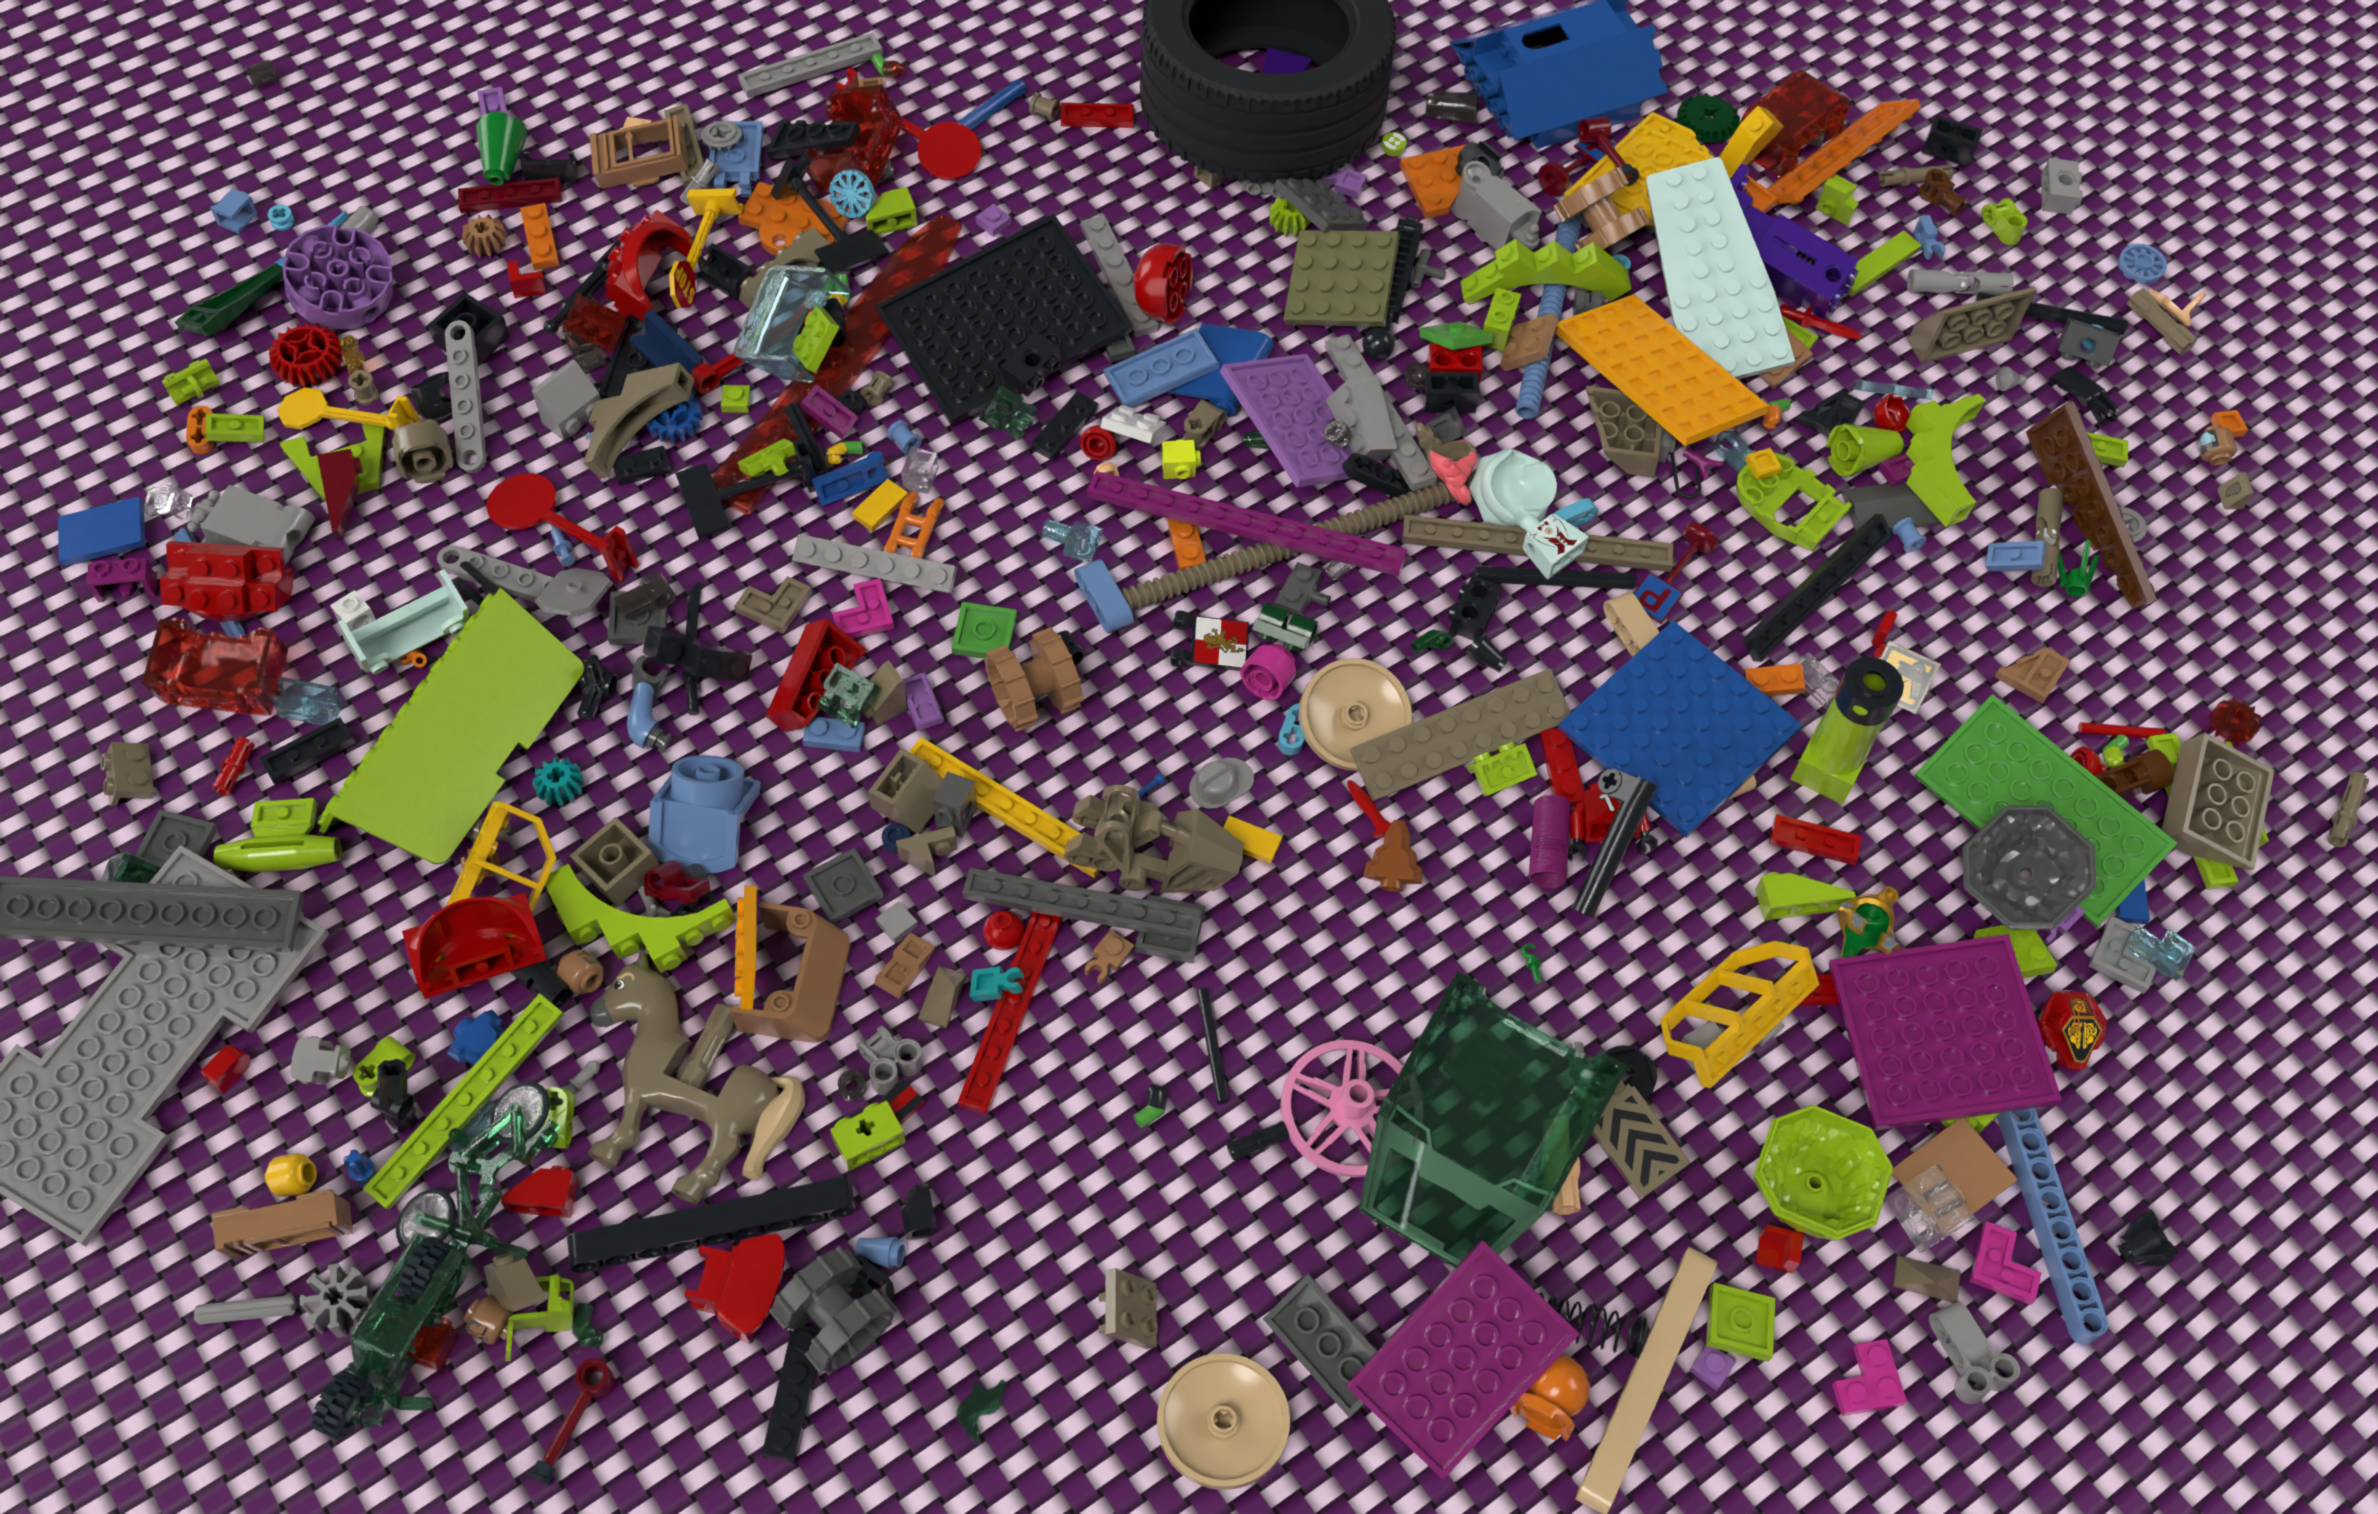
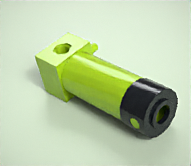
(1849, 728)

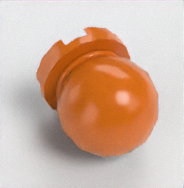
(1555, 1399)

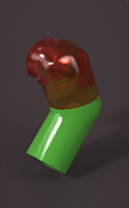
(887, 68)

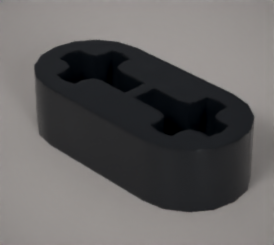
(874, 1276)

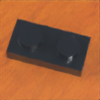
(641, 465)

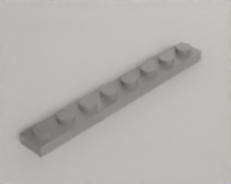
(1408, 456)

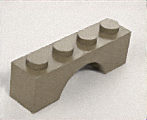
(798, 254)

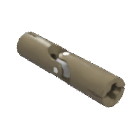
(2047, 530)

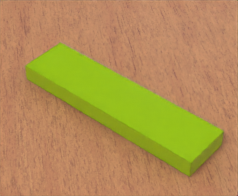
(1884, 260)

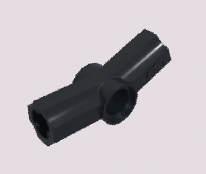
(392, 1095)

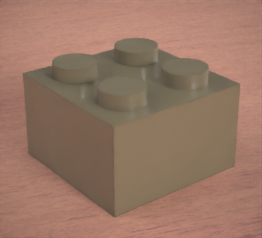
(615, 861)

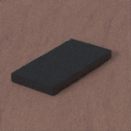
(625, 359)

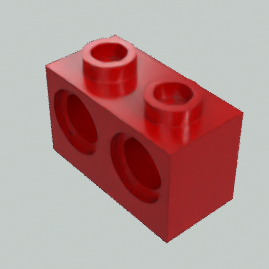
(1461, 360)

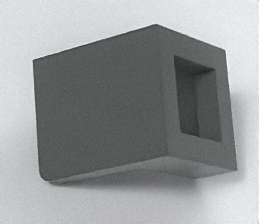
(1447, 425)

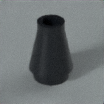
(1486, 653)

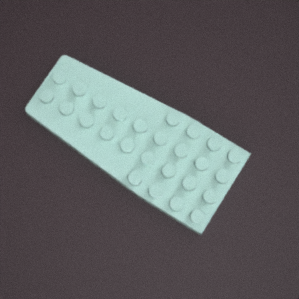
(1715, 271)

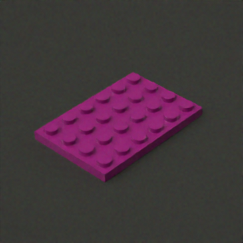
(1462, 1359)

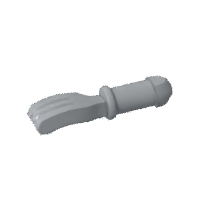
(580, 1079)

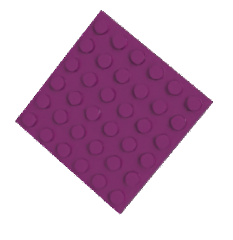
(1943, 1032)

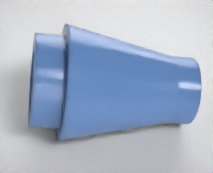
(882, 1251)

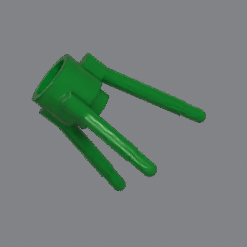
(2078, 580)

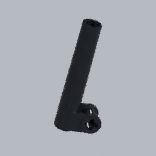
(1635, 798)

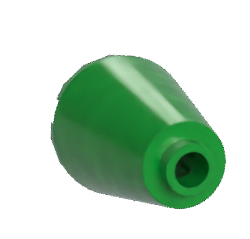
(500, 145)

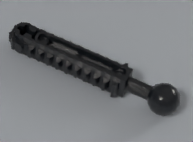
(1379, 341)

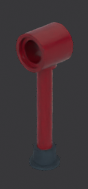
(1599, 131)
(545, 1468)

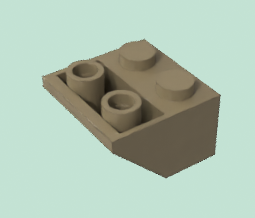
(906, 791)

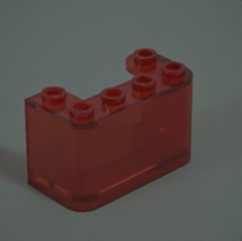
(1804, 109)
(879, 131)
(215, 668)

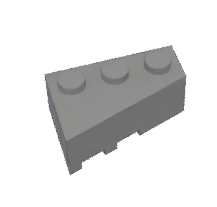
(1363, 409)

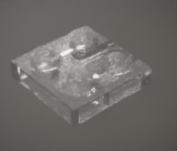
(1929, 1208)

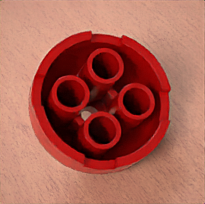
(1163, 282)

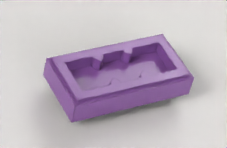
(922, 702)

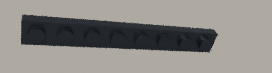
(1817, 588)

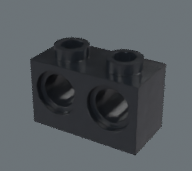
(1478, 610)

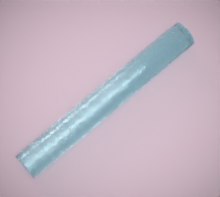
(1895, 389)

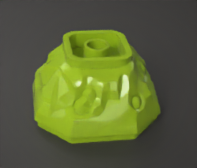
(1833, 1157)

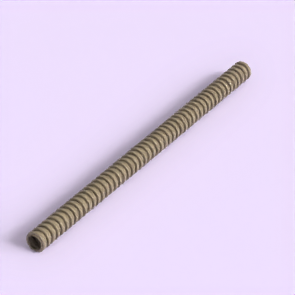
(1267, 553)

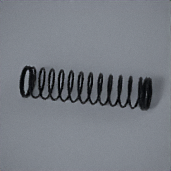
(1640, 1324)

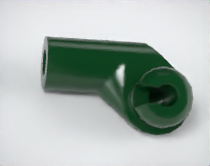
(1432, 639)

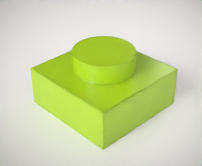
(735, 398)

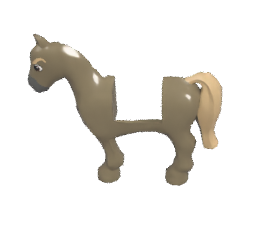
(744, 1106)

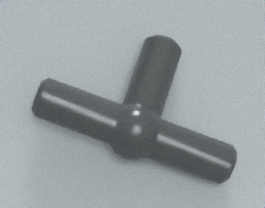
(1421, 269)

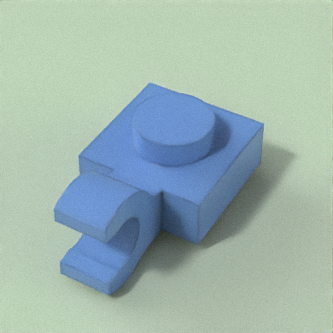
(1926, 235)

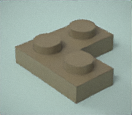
(776, 610)

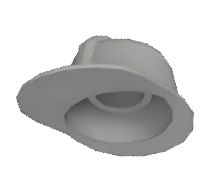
(1221, 782)

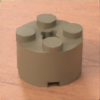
(422, 451)

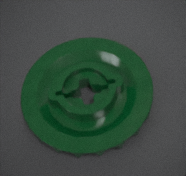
(1720, 128)

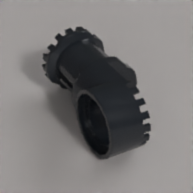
(838, 316)

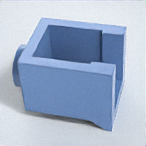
(234, 211)

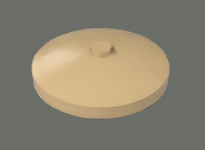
(1349, 706)
(1223, 1421)

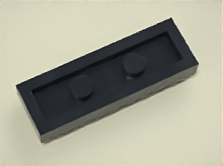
(1064, 426)
(307, 750)

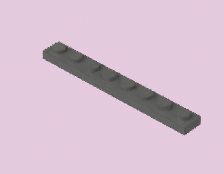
(1082, 904)

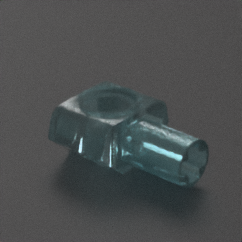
(1074, 537)

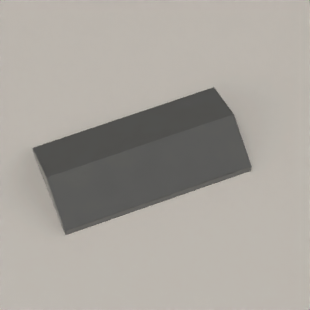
(1892, 502)
(1322, 1340)

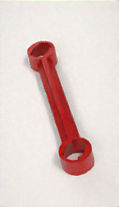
(709, 377)

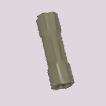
(2175, 334)
(716, 1032)

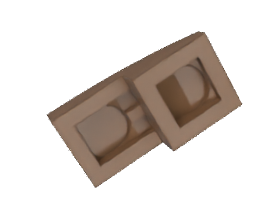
(905, 965)

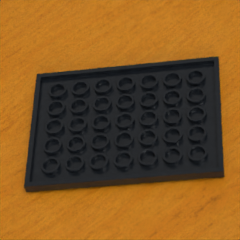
(982, 309)

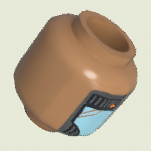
(2217, 445)

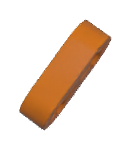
(195, 430)

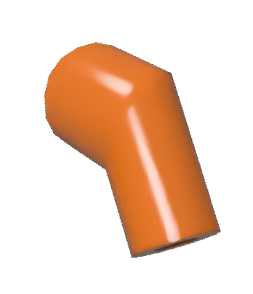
(416, 657)

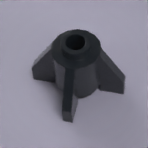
(2146, 1242)

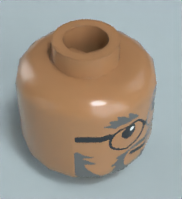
(580, 972)
(487, 1320)

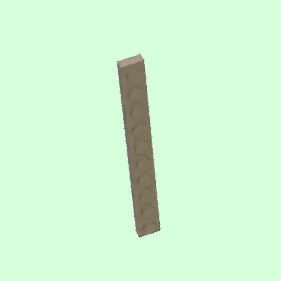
(1510, 540)

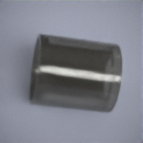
(262, 74)

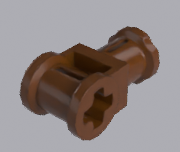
(1941, 192)

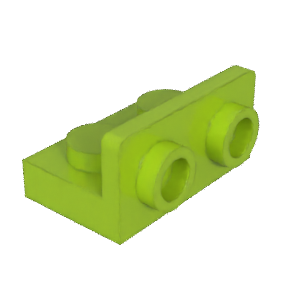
(1503, 768)

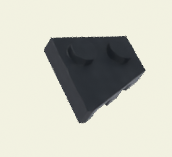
(1833, 412)

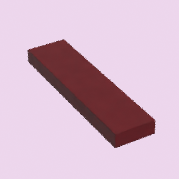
(510, 195)

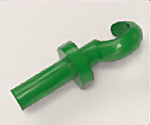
(1532, 963)

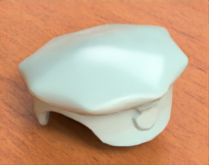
(1511, 487)

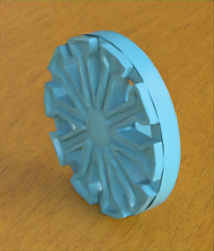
(852, 193)

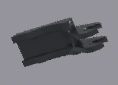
(2086, 392)

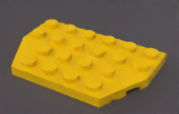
(1650, 148)

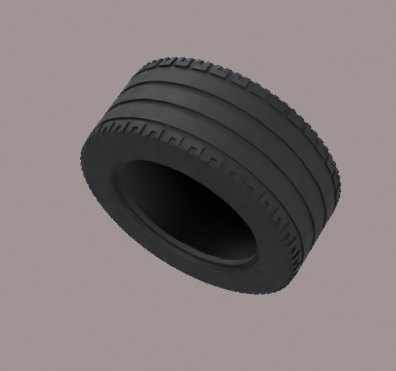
(1262, 122)

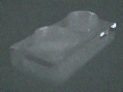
(1818, 680)

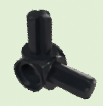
(596, 685)

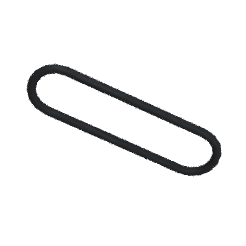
(1676, 477)

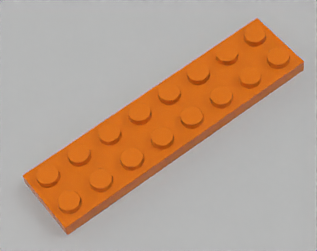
(1842, 150)

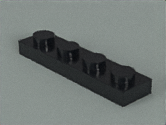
(791, 1398)

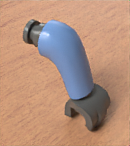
(640, 723)

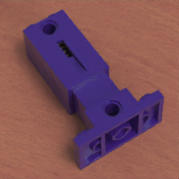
(1795, 259)

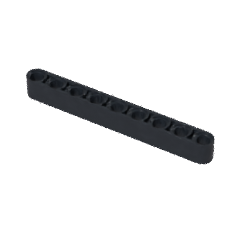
(710, 1224)

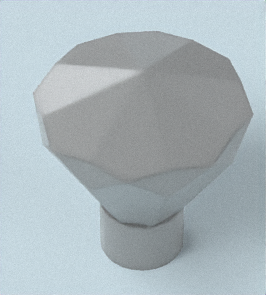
(2007, 378)

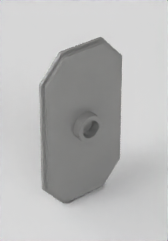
(573, 592)

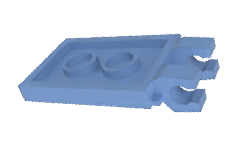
(740, 162)

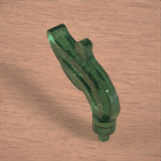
(977, 1405)

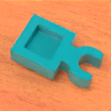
(991, 982)

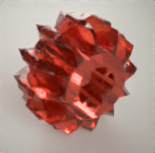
(2235, 721)

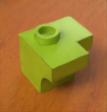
(1838, 200)

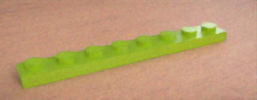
(463, 1102)

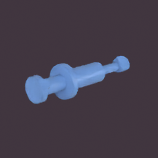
(562, 547)

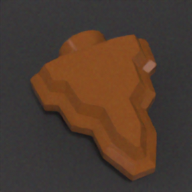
(1394, 861)

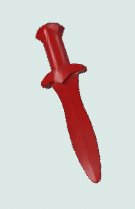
(1808, 319)
(1369, 808)

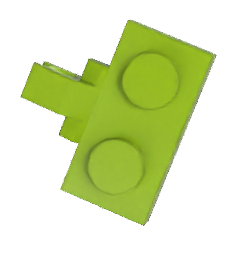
(769, 458)

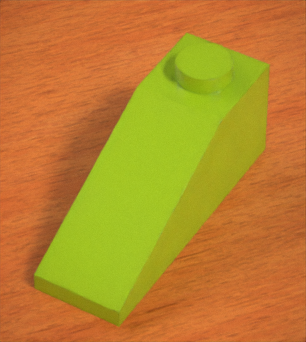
(1796, 896)

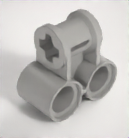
(885, 1057)

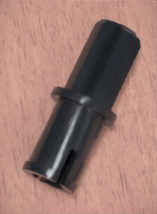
(1257, 1141)

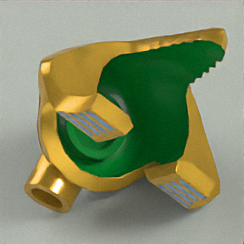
(1868, 923)

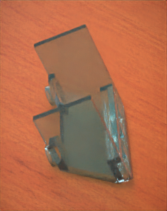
(778, 315)

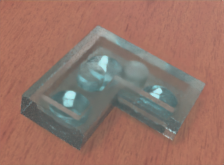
(2167, 955)

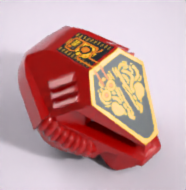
(2072, 1027)

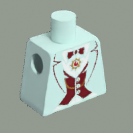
(1552, 543)

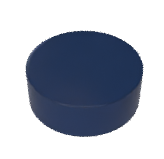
(892, 834)

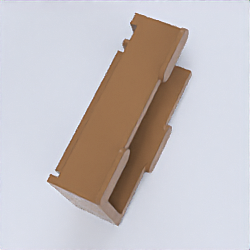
(641, 170)
(281, 1225)

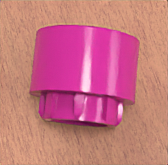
(1269, 671)

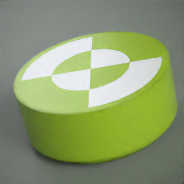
(1394, 144)

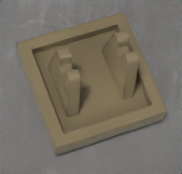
(1130, 1309)

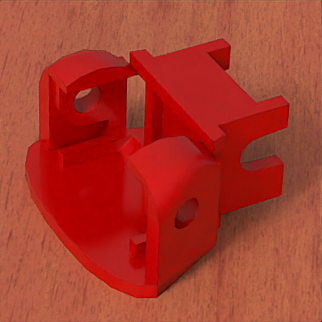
(740, 1284)

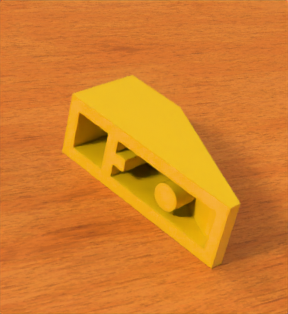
(1750, 139)

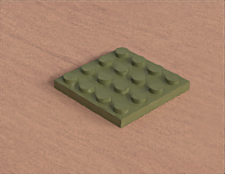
(1342, 278)

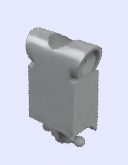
(1495, 208)
(250, 521)

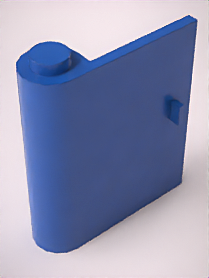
(1228, 347)

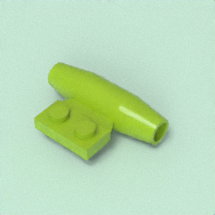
(280, 840)

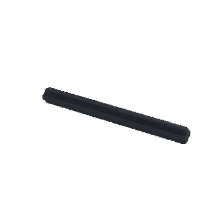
(2060, 315)
(1561, 578)

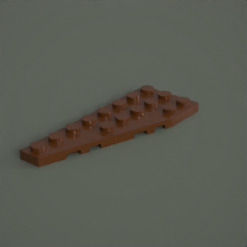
(2072, 466)

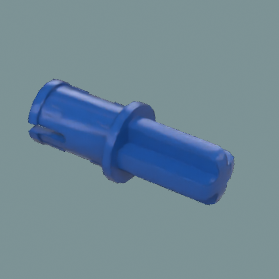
(359, 1167)

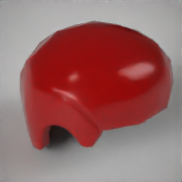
(1891, 414)

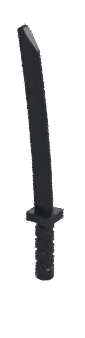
(692, 631)

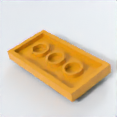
(746, 947)

